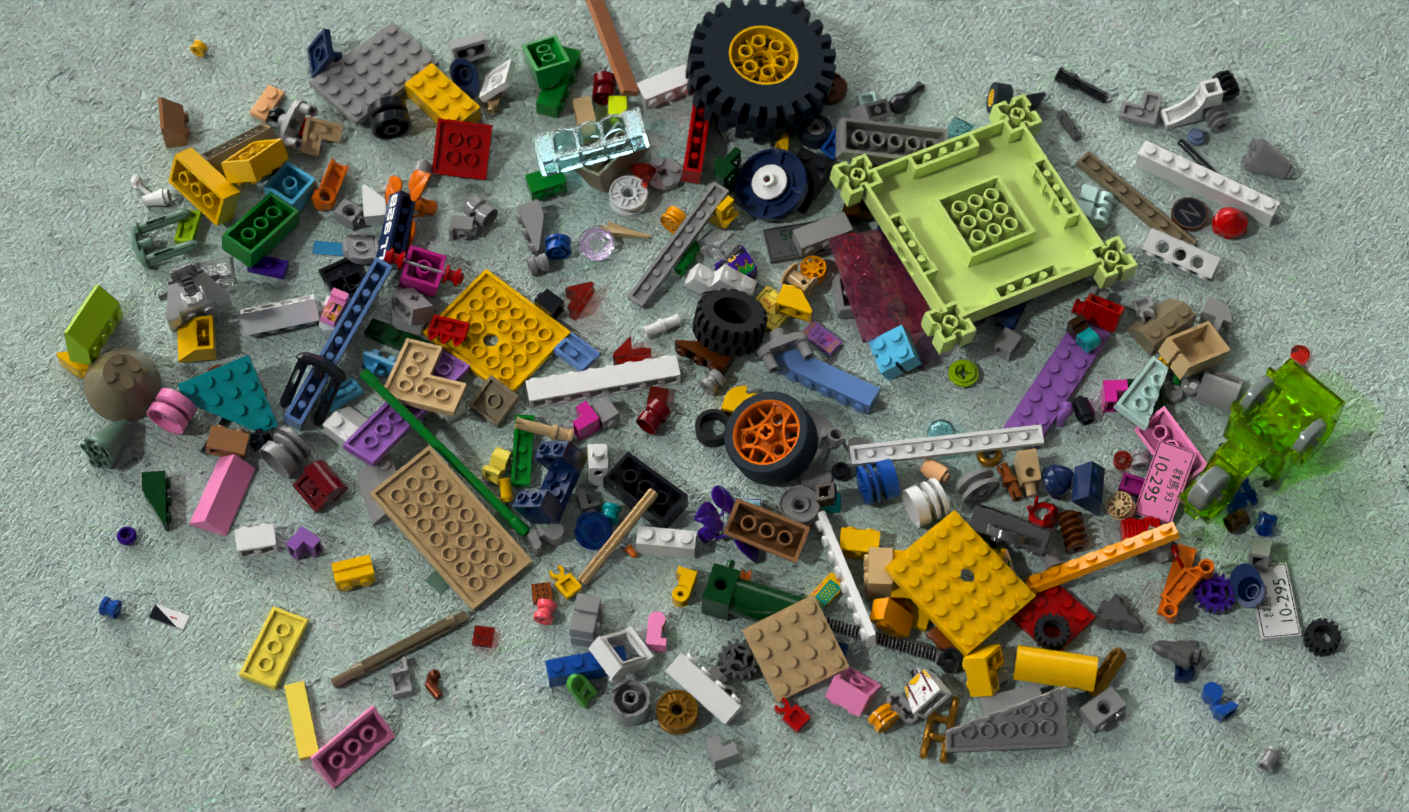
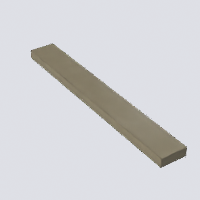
(1131, 198)

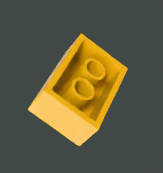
(255, 161)

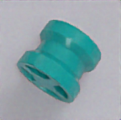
(611, 511)

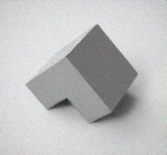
(721, 755)

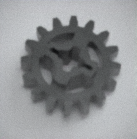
(735, 667)

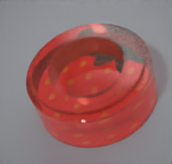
(1300, 354)

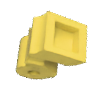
(497, 466)

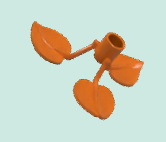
(416, 185)

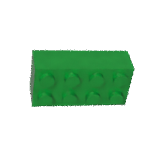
(260, 230)

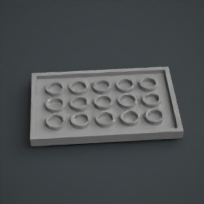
(372, 72)

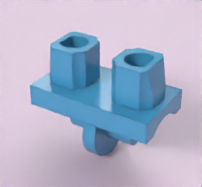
(377, 364)

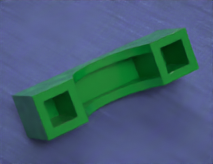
(552, 100)

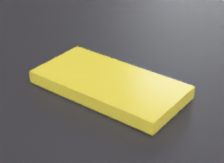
(274, 648)

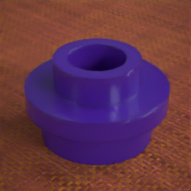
(126, 531)

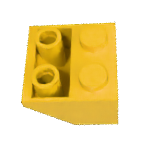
(197, 340)

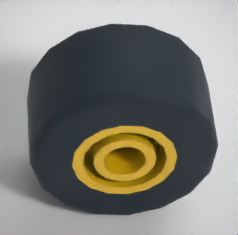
(998, 93)

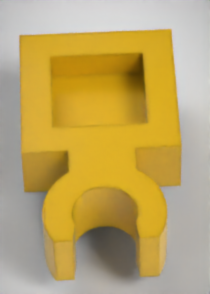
(565, 584)

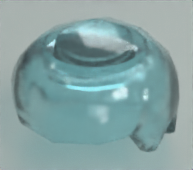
(940, 427)

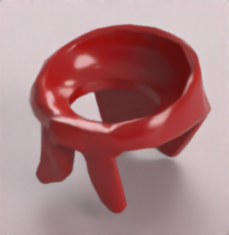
(1049, 520)

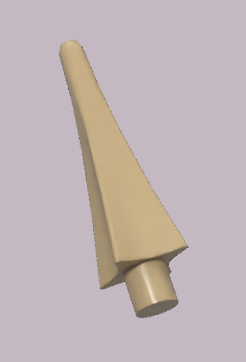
(494, 103)
(622, 232)

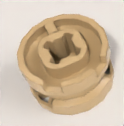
(1120, 506)

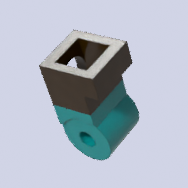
(1083, 334)
(828, 497)

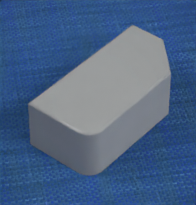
(401, 324)

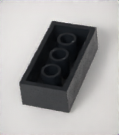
(633, 478)

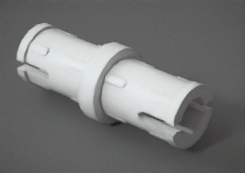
(661, 325)

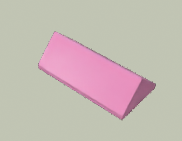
(1165, 428)
(223, 495)
(352, 747)

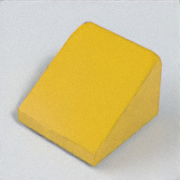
(783, 143)

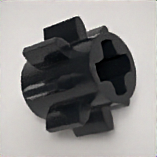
(259, 439)

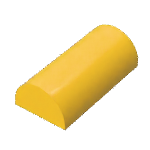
(1055, 668)

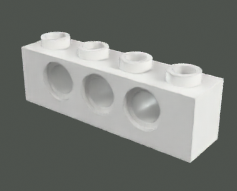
(1210, 260)

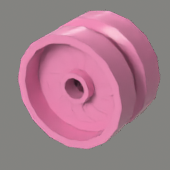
(171, 411)

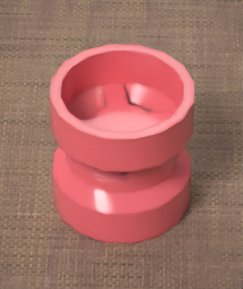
(545, 611)

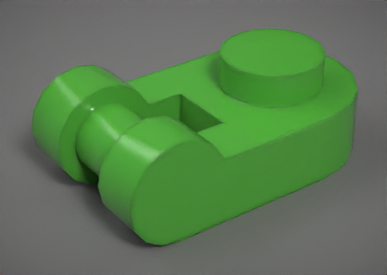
(577, 685)

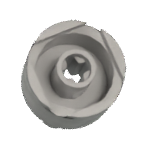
(638, 707)

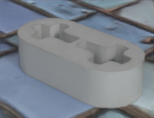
(905, 706)

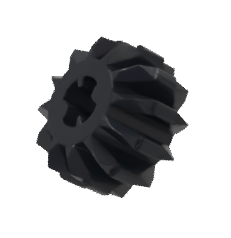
(1228, 84)

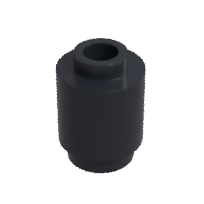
(1083, 410)

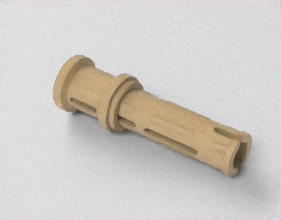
(553, 432)

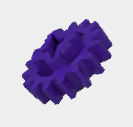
(1214, 597)

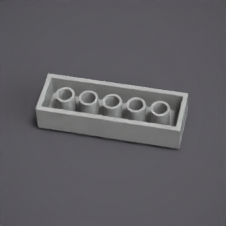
(883, 140)

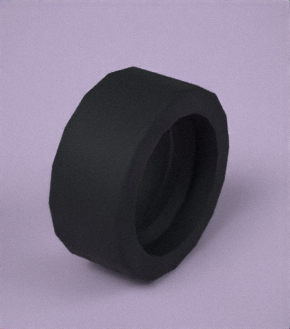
(710, 414)

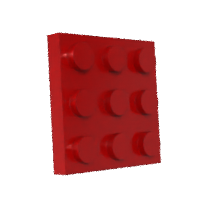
(462, 149)
(1054, 601)

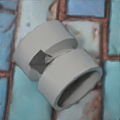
(483, 212)

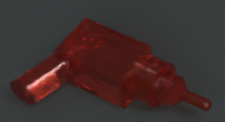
(643, 171)

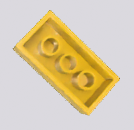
(441, 97)
(204, 186)

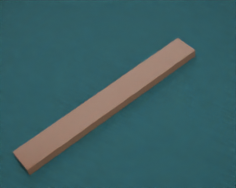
(613, 47)

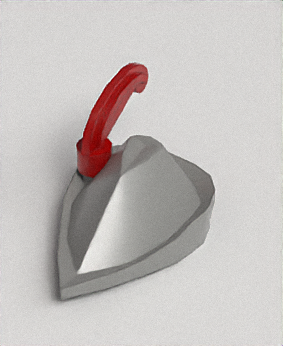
(1165, 552)

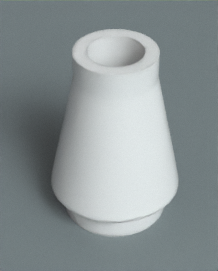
(158, 198)

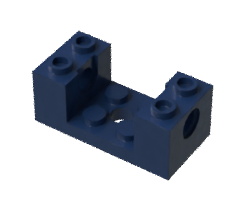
(564, 467)

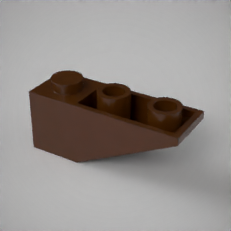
(702, 356)

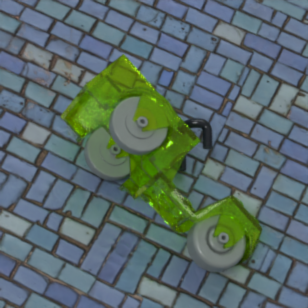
(1272, 427)

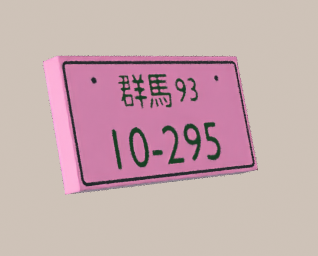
(1165, 481)

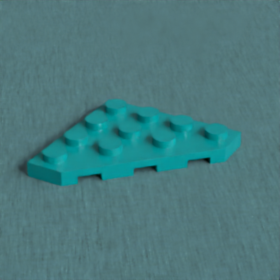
(233, 394)

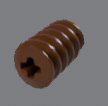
(1072, 531)

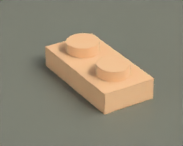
(269, 99)

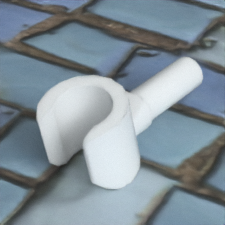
(136, 184)

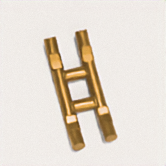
(929, 736)

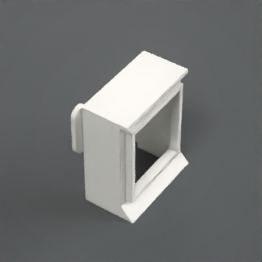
(609, 659)

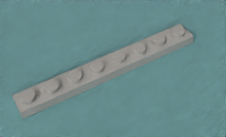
(677, 245)

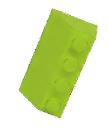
(92, 326)

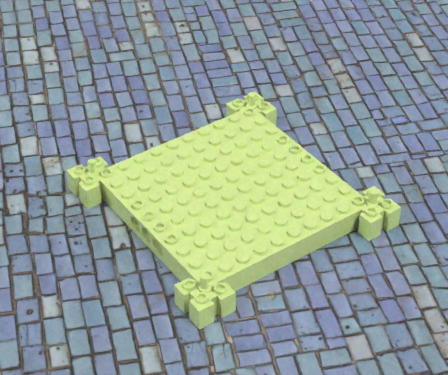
(982, 222)

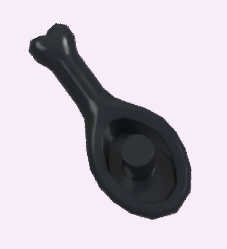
(902, 101)

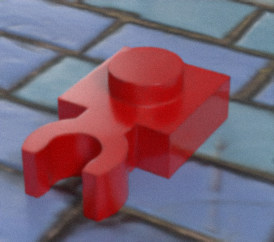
(793, 717)

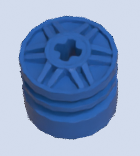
(873, 483)

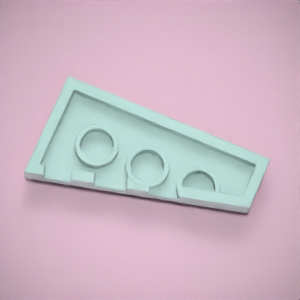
(1142, 394)

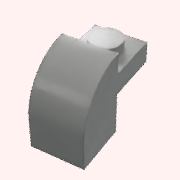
(1217, 314)

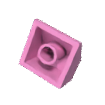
(852, 691)

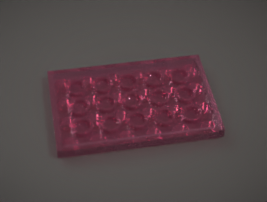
(877, 284)

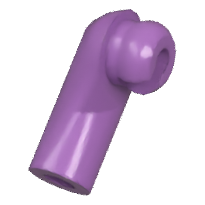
(1064, 414)

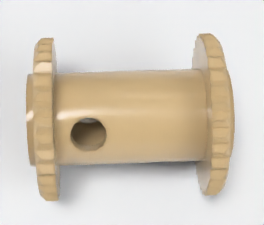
(797, 279)

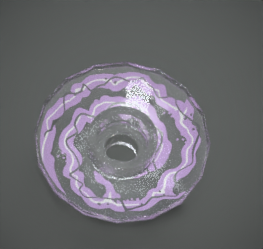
(593, 236)

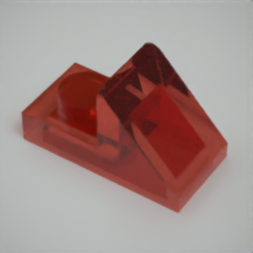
(580, 296)
(626, 353)

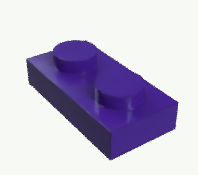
(270, 267)

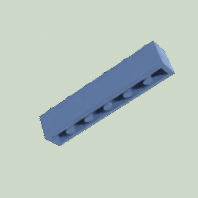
(827, 380)

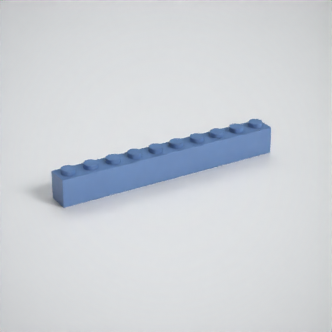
(339, 341)

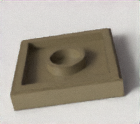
(494, 401)

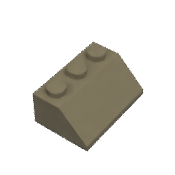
(1171, 318)

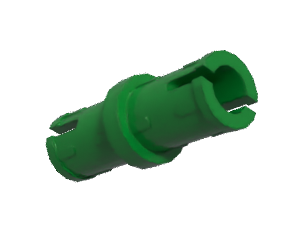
(687, 259)

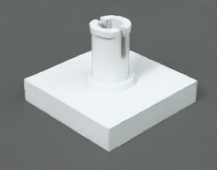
(498, 81)

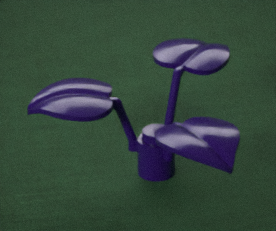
(708, 515)

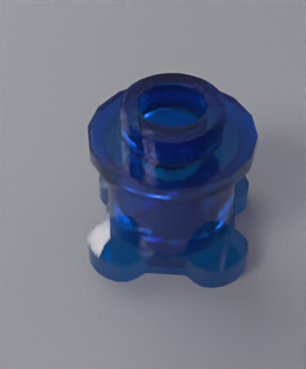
(1265, 524)

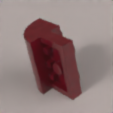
(319, 485)

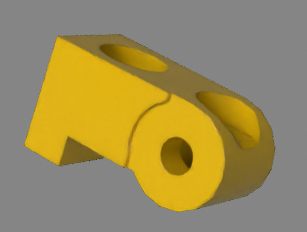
(687, 580)

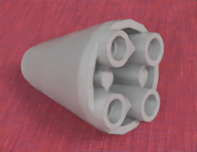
(1266, 160)

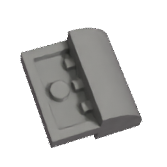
(1219, 389)

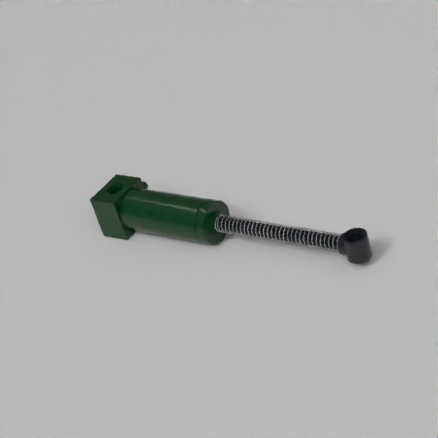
(731, 595)

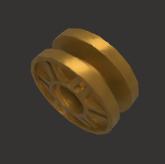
(673, 701)

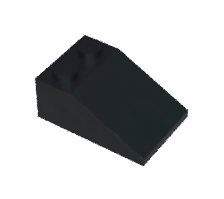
(818, 172)

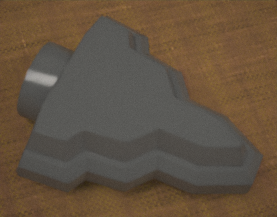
(1118, 616)
(1179, 652)

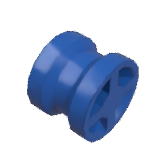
(110, 607)

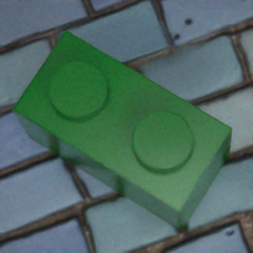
(545, 187)

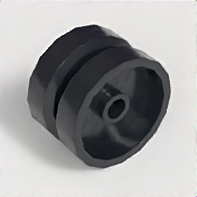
(389, 117)

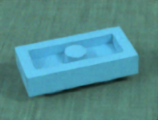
(347, 392)

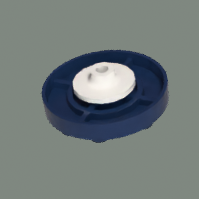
(771, 184)

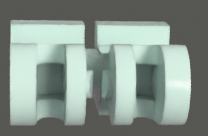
(1096, 205)

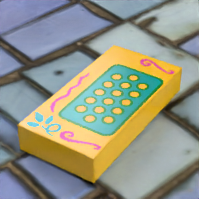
(827, 589)

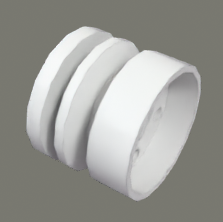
(925, 502)

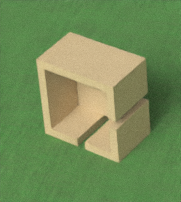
(876, 580)

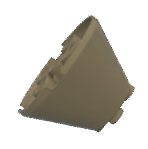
(122, 384)

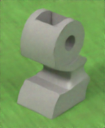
(552, 535)

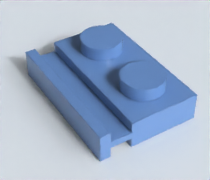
(576, 352)

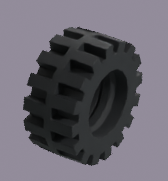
(1054, 621)
(1326, 627)

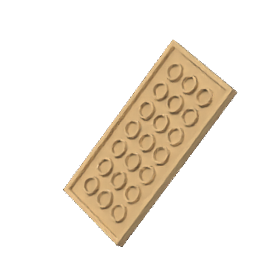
(450, 528)

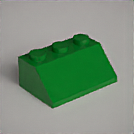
(546, 61)

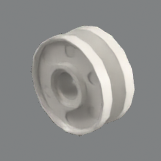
(628, 206)

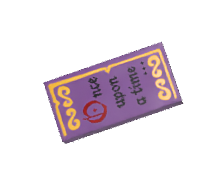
(822, 338)

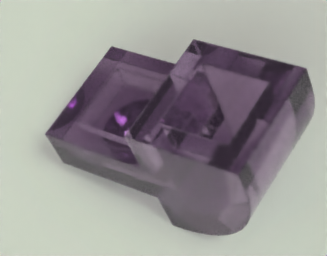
(925, 350)

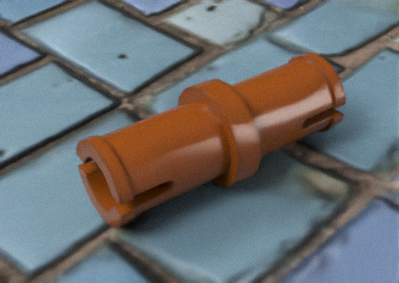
(1010, 482)

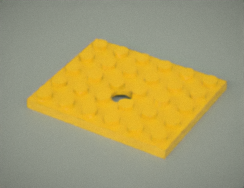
(522, 329)
(960, 609)

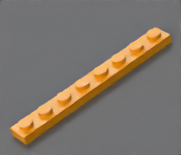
(1102, 558)

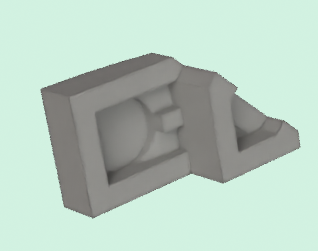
(401, 681)

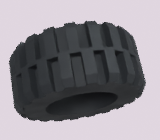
(746, 325)

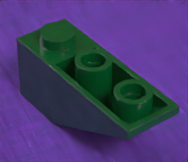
(155, 490)

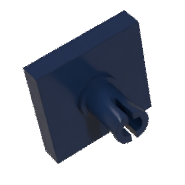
(321, 53)

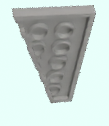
(1026, 725)

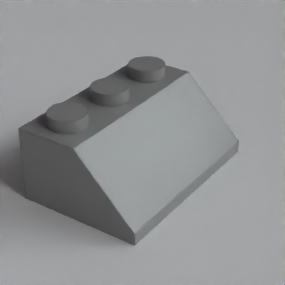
(368, 480)

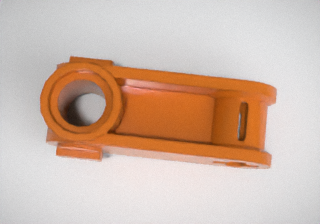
(329, 186)

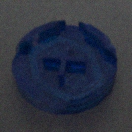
(593, 530)

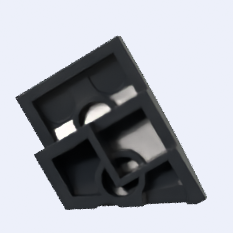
(342, 276)

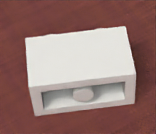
(256, 540)

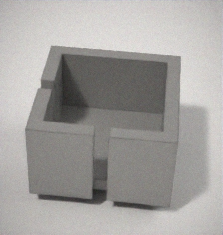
(586, 623)

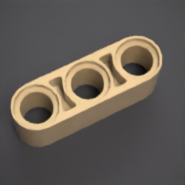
(584, 112)

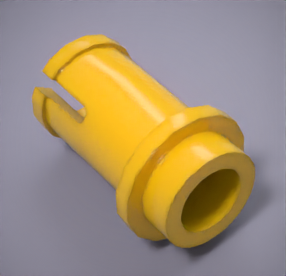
(505, 490)

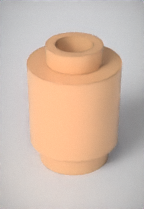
(935, 470)

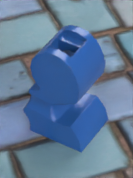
(1211, 695)

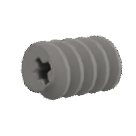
(1216, 118)

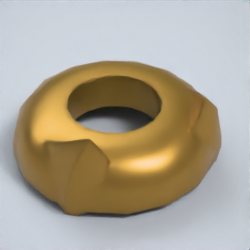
(989, 462)

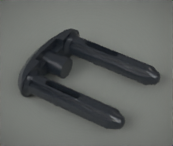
(321, 366)

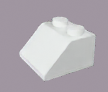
(343, 424)

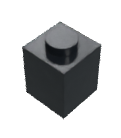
(549, 303)

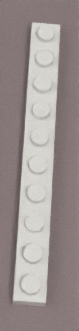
(947, 445)

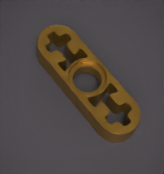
(1108, 670)

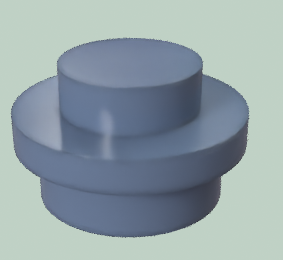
(1196, 137)

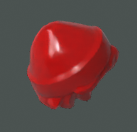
(1230, 223)

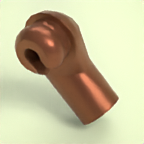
(432, 684)

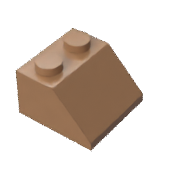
(173, 123)

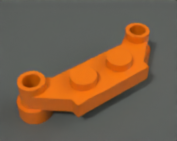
(1183, 586)

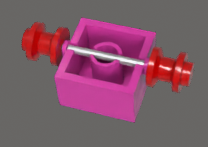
(422, 270)

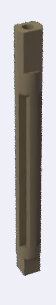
(400, 648)

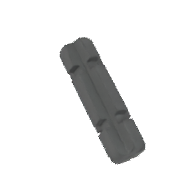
(1069, 125)

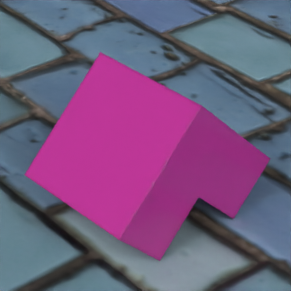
(1111, 393)
(586, 422)

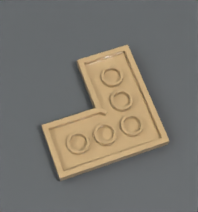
(414, 381)

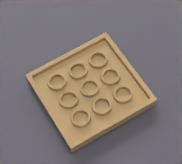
(795, 648)

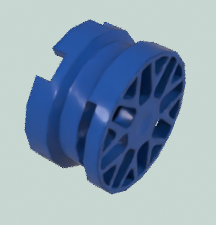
(558, 247)

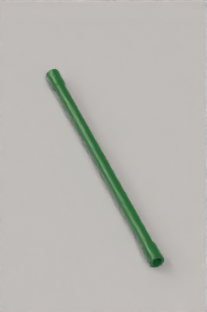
(374, 383)

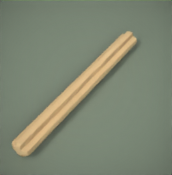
(617, 537)

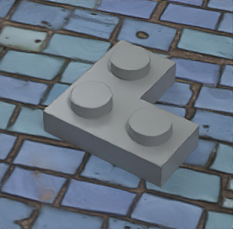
(1142, 114)

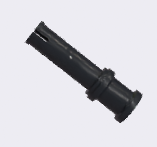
(1074, 81)

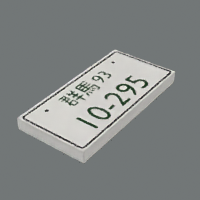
(1278, 614)

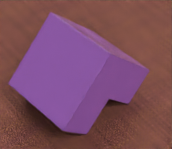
(303, 542)

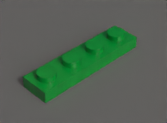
(522, 455)

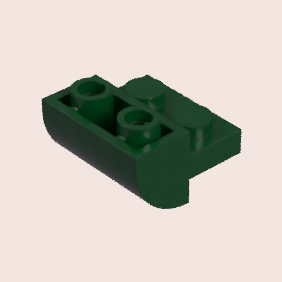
(727, 169)

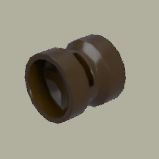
(1236, 520)

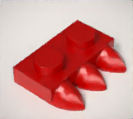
(448, 329)

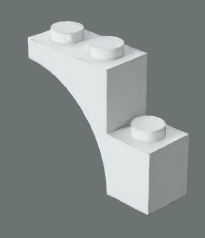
(1190, 110)
(702, 279)

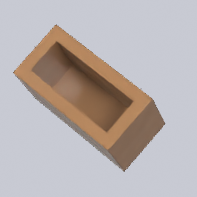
(227, 442)

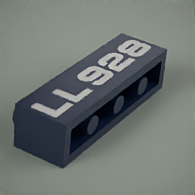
(396, 224)

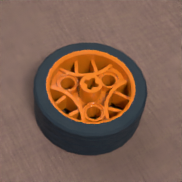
(771, 438)

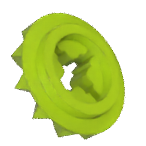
(955, 370)

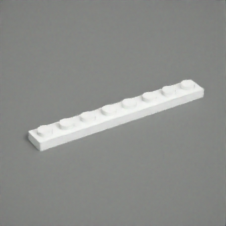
(847, 583)

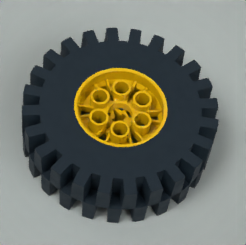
(765, 31)

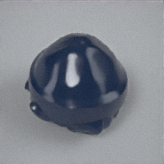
(1057, 480)

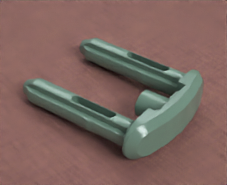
(140, 244)

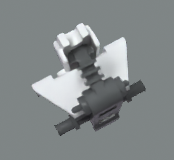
(193, 295)

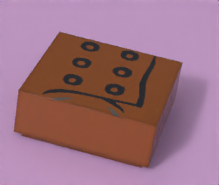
(540, 591)

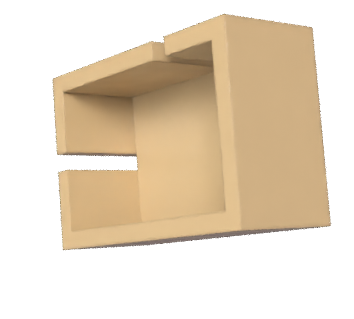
(1194, 350)

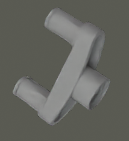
(292, 121)
(780, 343)

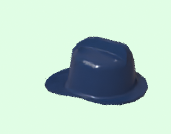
(465, 76)
(1248, 585)

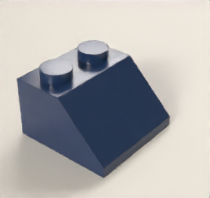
(1088, 487)

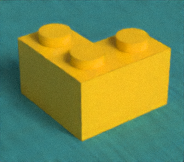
(982, 668)

